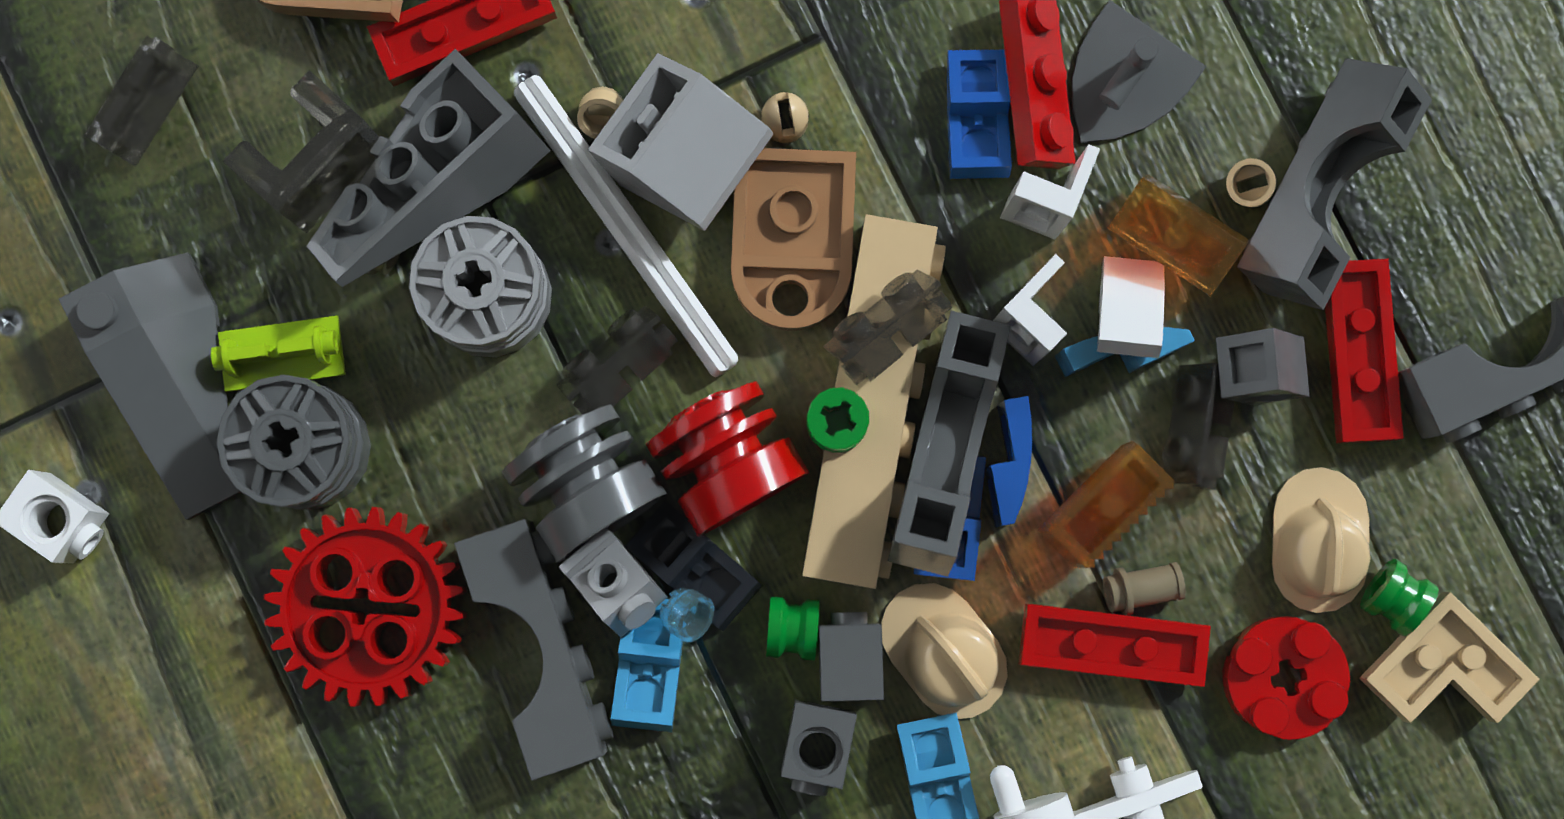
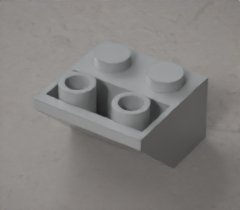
(680, 142)

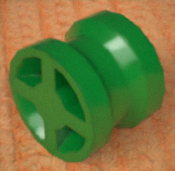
(840, 434)
(1399, 597)
(792, 628)

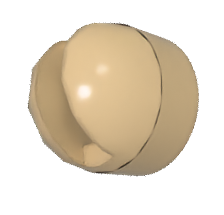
(597, 109)
(798, 111)
(1247, 170)

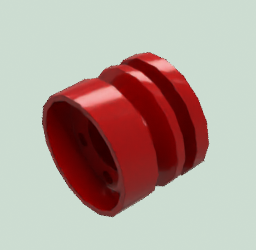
(726, 457)

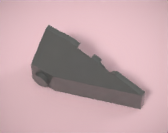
(440, 163)
(152, 347)

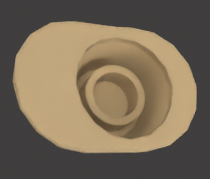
(1320, 540)
(944, 650)

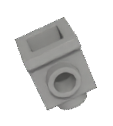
(613, 582)

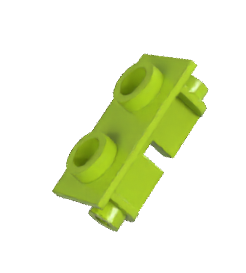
(295, 349)

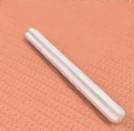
(626, 226)

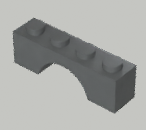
(1364, 116)
(1459, 386)
(949, 444)
(561, 721)

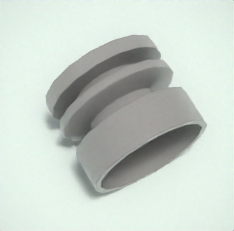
(509, 307)

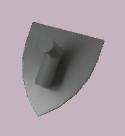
(1127, 77)

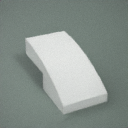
(1131, 307)

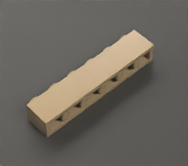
(858, 486)

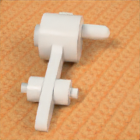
(1134, 799)

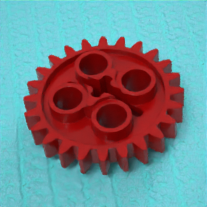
(361, 660)

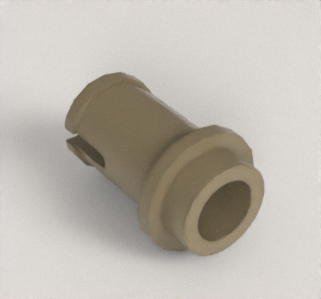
(1143, 587)

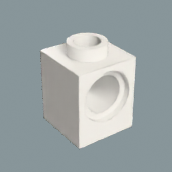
(27, 514)

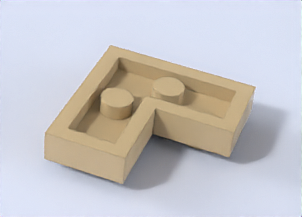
(1450, 649)

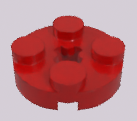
(1318, 695)

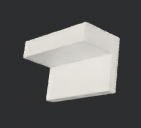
(1045, 205)
(1031, 329)

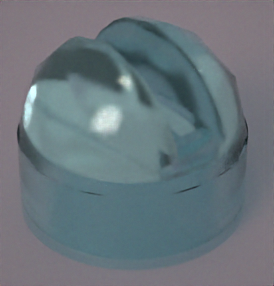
(695, 623)

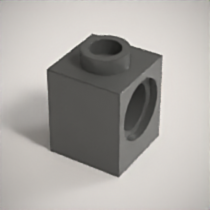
(1262, 367)
(850, 658)
(825, 719)

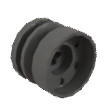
(325, 458)
(583, 480)

